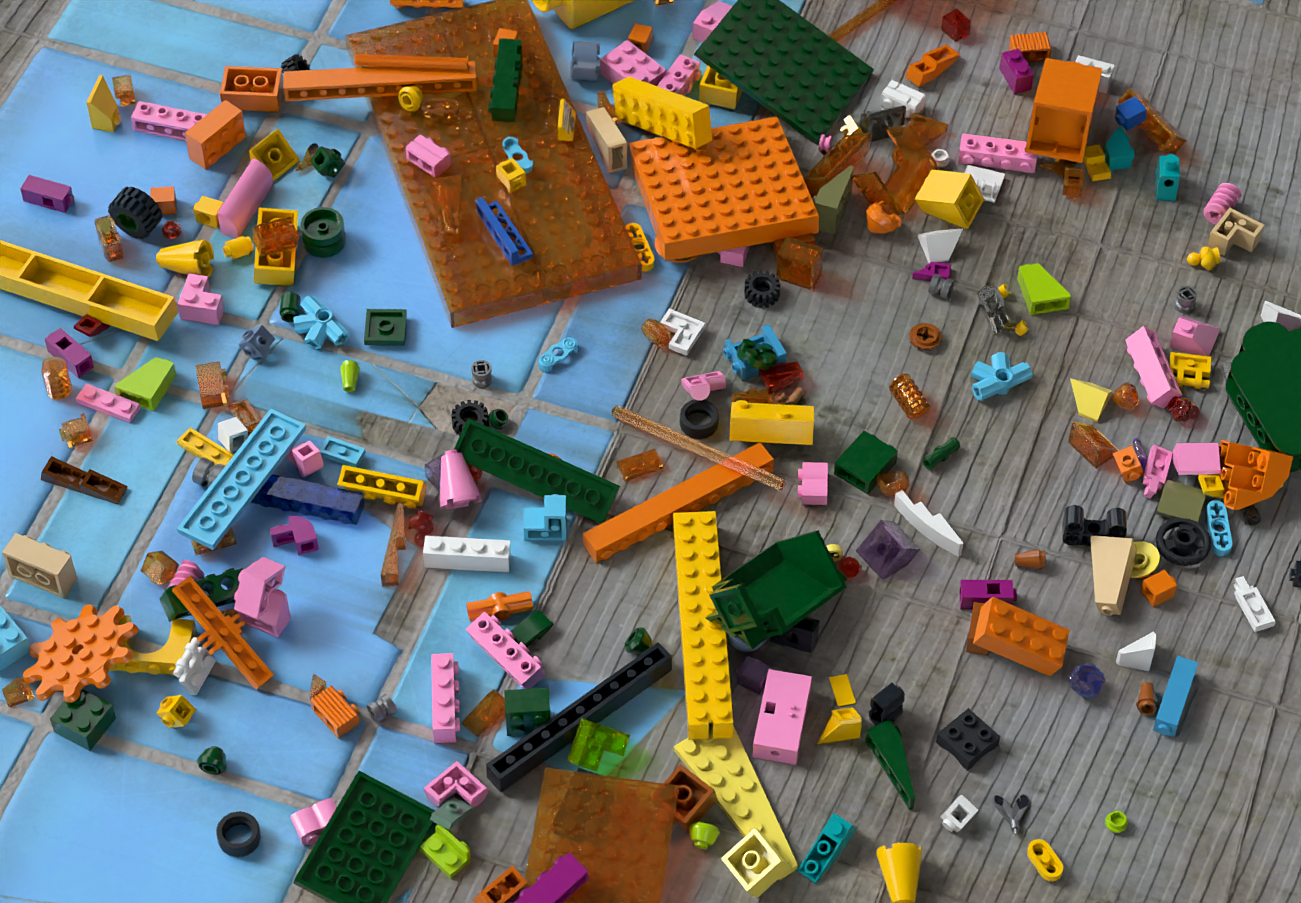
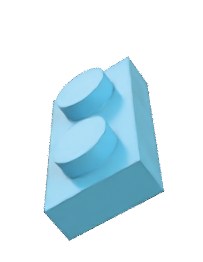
(342, 452)

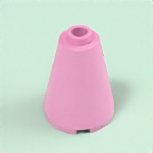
(456, 482)

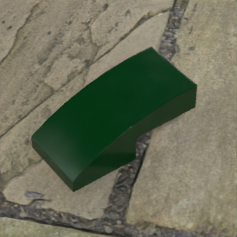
(531, 628)

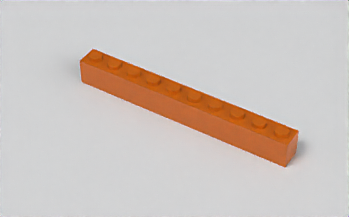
(375, 82)
(658, 511)

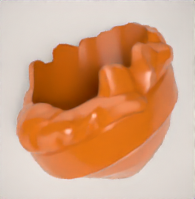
(882, 219)

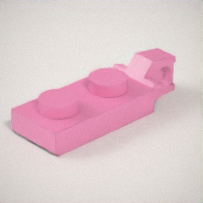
(1156, 470)

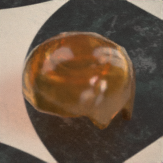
(892, 483)

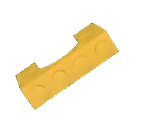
(164, 659)

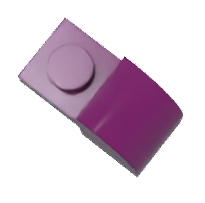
(297, 531)

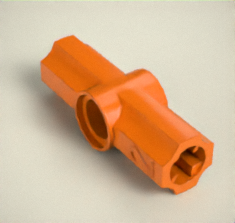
(500, 605)

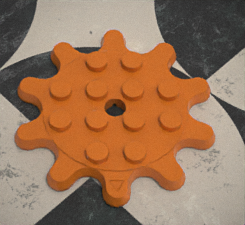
(64, 669)

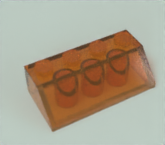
(846, 153)

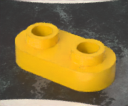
(1046, 861)

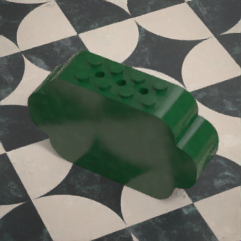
(1267, 388)

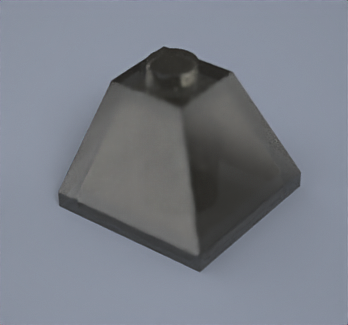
(880, 120)

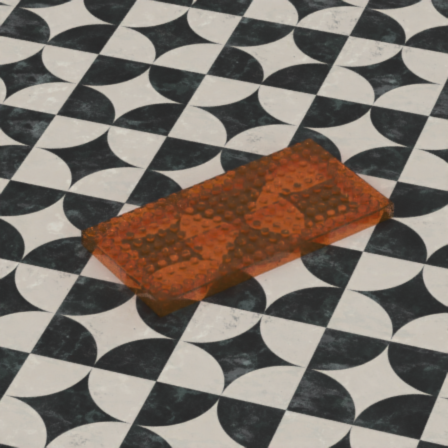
(560, 211)

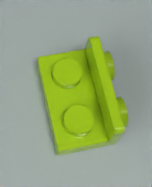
(446, 851)

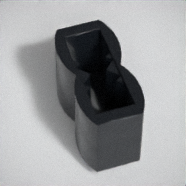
(887, 704)

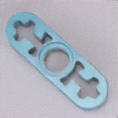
(1215, 535)

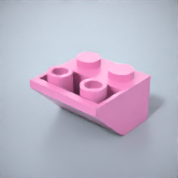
(275, 618)

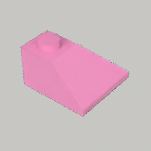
(1194, 337)

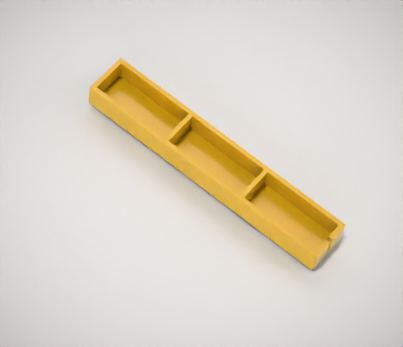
(85, 292)
(701, 640)

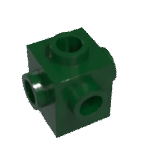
(327, 161)

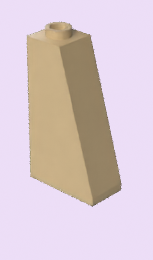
(607, 139)
(1112, 570)

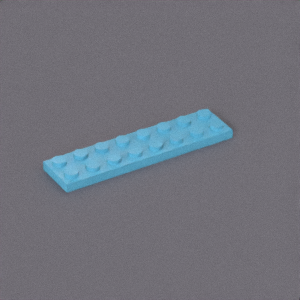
(241, 479)

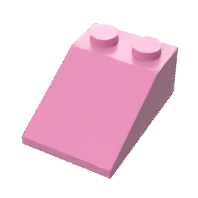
(708, 20)

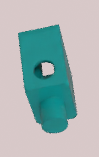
(1167, 169)

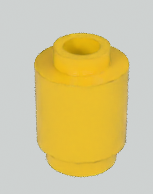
(238, 247)

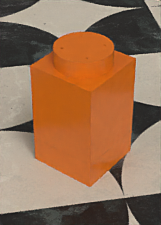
(1063, 110)

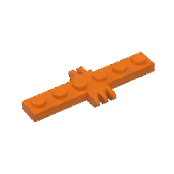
(222, 632)

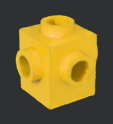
(175, 711)

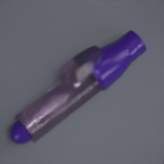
(1142, 456)

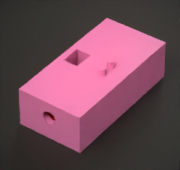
(782, 717)

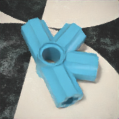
(315, 325)
(999, 377)

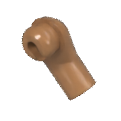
(792, 399)

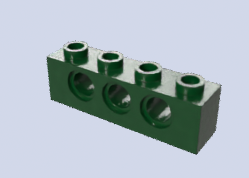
(212, 585)

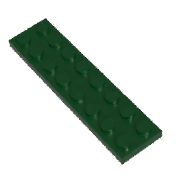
(536, 470)

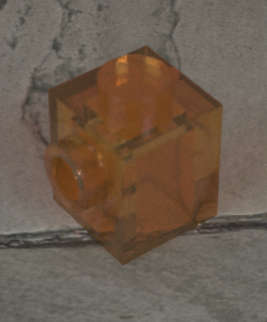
(159, 567)

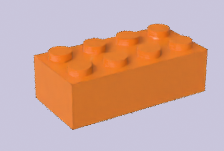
(1021, 636)

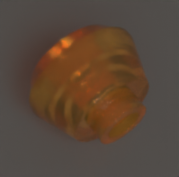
(1126, 396)

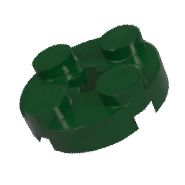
(758, 355)

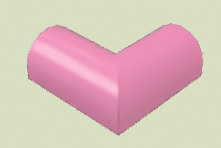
(701, 385)
(455, 780)

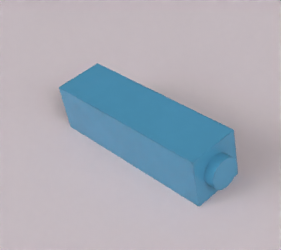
(1175, 696)

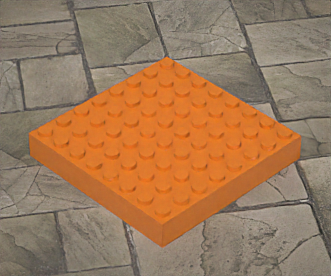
(725, 193)

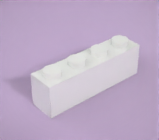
(467, 554)

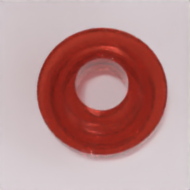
(171, 229)

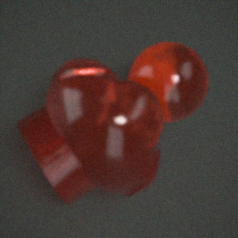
(1182, 409)
(423, 523)

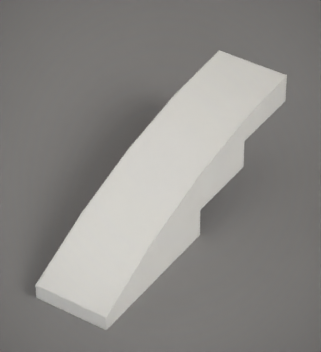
(931, 526)

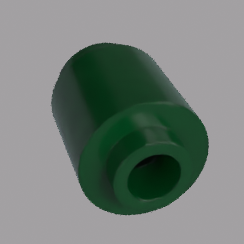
(289, 306)

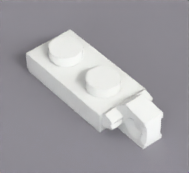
(1253, 605)

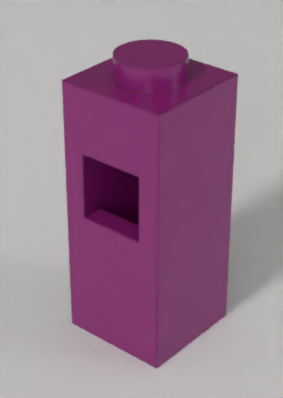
(47, 193)
(76, 357)
(983, 590)

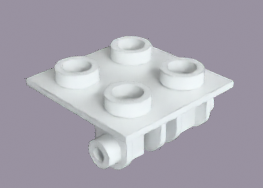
(987, 181)

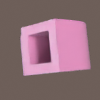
(306, 458)

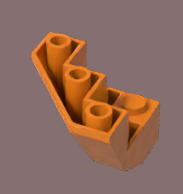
(1250, 473)

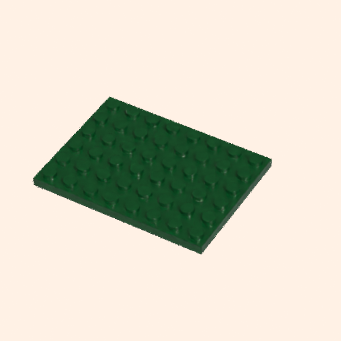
(785, 64)

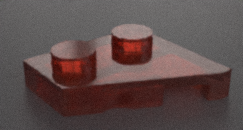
(780, 376)

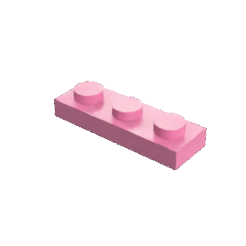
(108, 403)

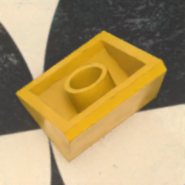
(275, 154)

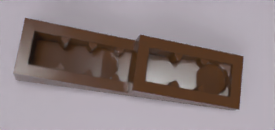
(85, 482)

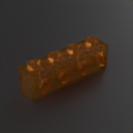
(1156, 125)

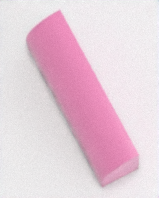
(245, 199)

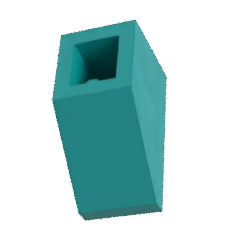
(1118, 151)

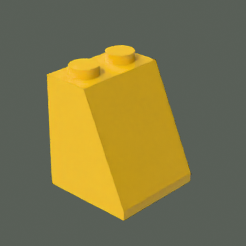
(950, 197)

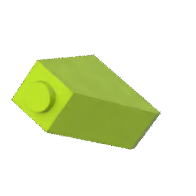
(1041, 290)
(148, 383)

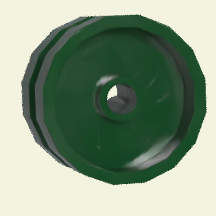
(323, 232)

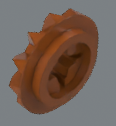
(917, 333)

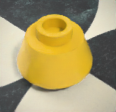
(410, 98)

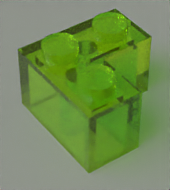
(593, 740)

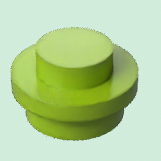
(1116, 821)

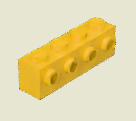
(383, 486)

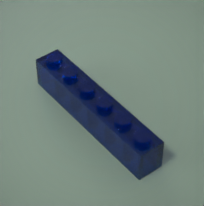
(311, 499)

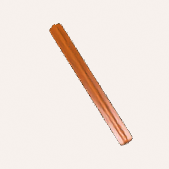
(411, 61)

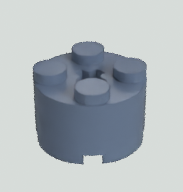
(585, 61)

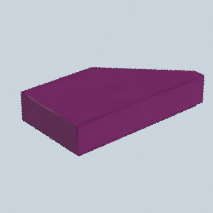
(931, 269)

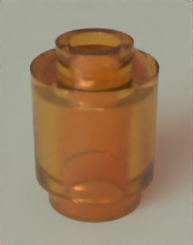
(656, 332)

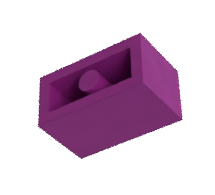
(1016, 71)

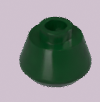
(638, 641)
(212, 761)

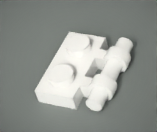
(193, 667)

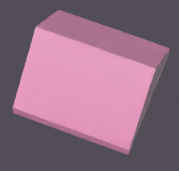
(1196, 458)

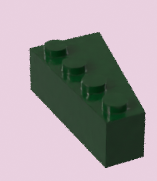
(506, 80)

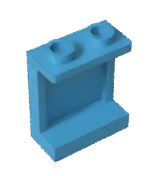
(741, 367)

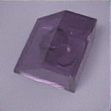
(887, 549)

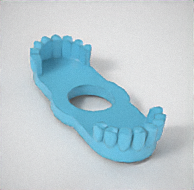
(511, 148)
(548, 360)

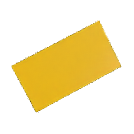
(842, 690)

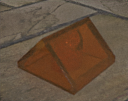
(1091, 444)

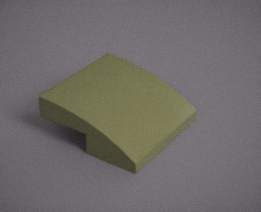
(1180, 501)

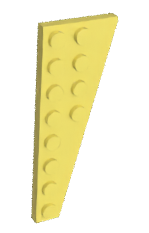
(740, 796)

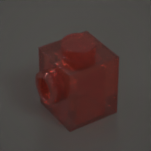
(956, 25)

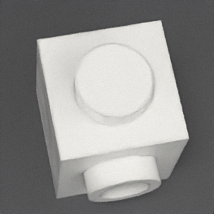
(232, 434)

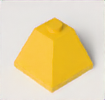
(102, 107)

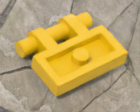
(1193, 365)

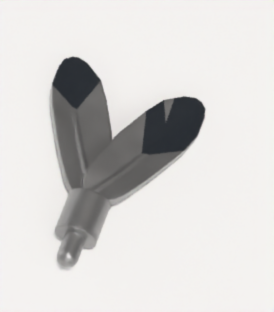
(1012, 815)

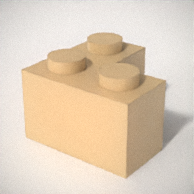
(1237, 230)

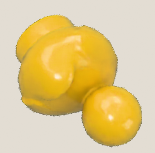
(1208, 256)

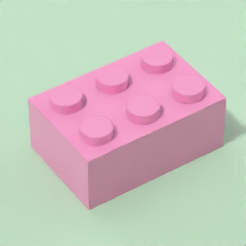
(630, 61)

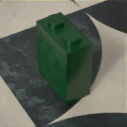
(865, 461)

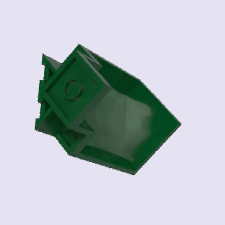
(776, 589)

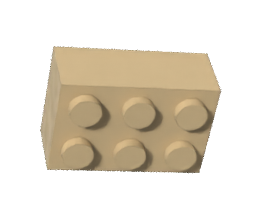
(40, 565)

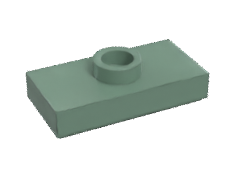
(451, 813)

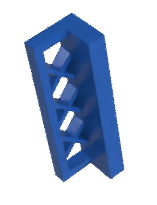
(500, 234)

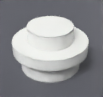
(941, 157)

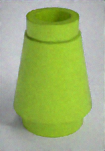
(349, 375)

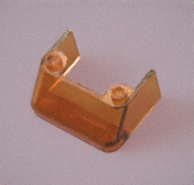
(912, 169)

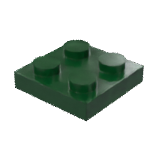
(385, 327)

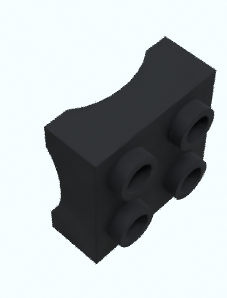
(968, 738)

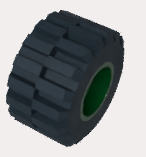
(135, 212)

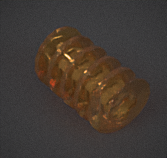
(56, 378)
(908, 396)

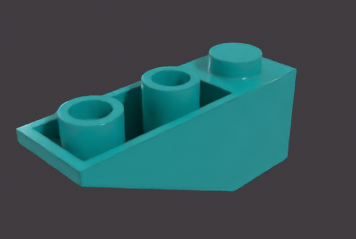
(827, 847)

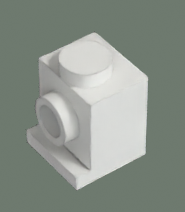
(964, 810)

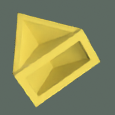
(1090, 399)

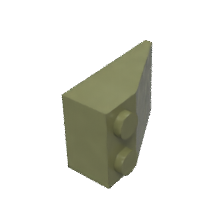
(833, 200)

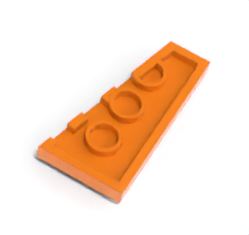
(454, 4)

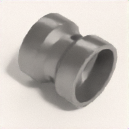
(941, 286)
(1185, 299)
(481, 374)
(381, 708)

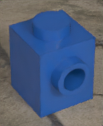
(1130, 113)

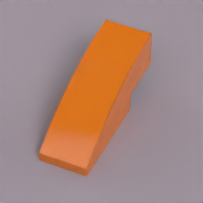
(931, 65)

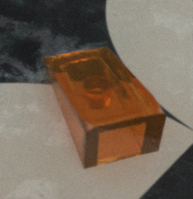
(485, 713)

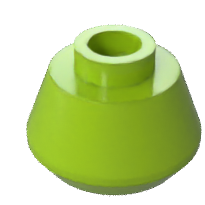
(703, 834)

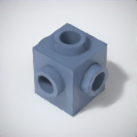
(256, 342)

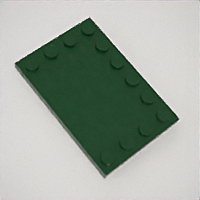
(365, 844)

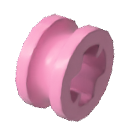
(825, 143)

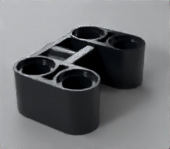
(1078, 530)

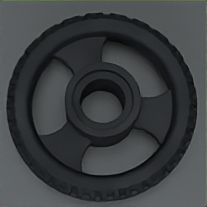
(1183, 542)

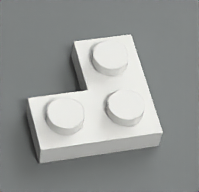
(685, 328)

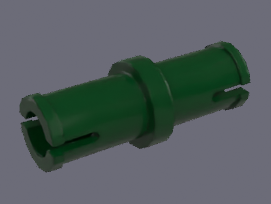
(941, 453)

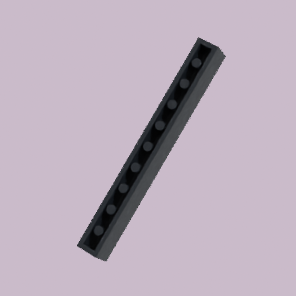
(592, 706)

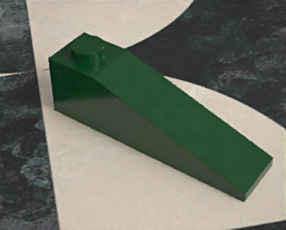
(888, 749)

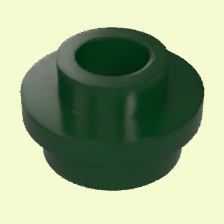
(498, 418)

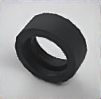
(696, 431)
(231, 820)

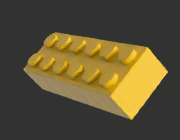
(662, 112)

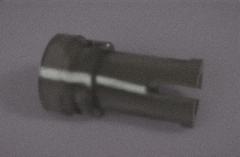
(1251, 515)

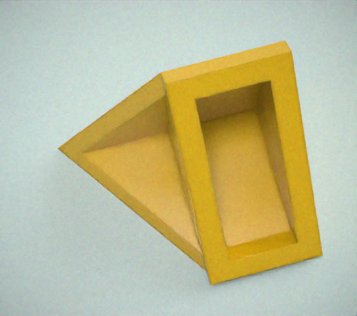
(842, 725)

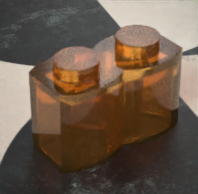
(109, 238)

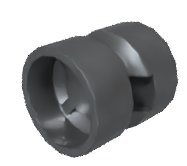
(206, 472)

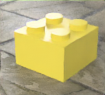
(755, 863)

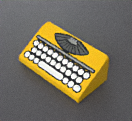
(566, 121)

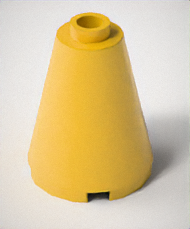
(187, 258)
(901, 870)

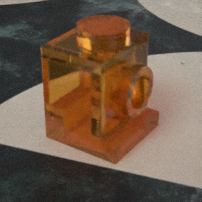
(124, 89)
(1073, 187)
(76, 431)

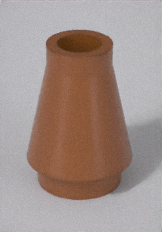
(1031, 559)
(1147, 701)

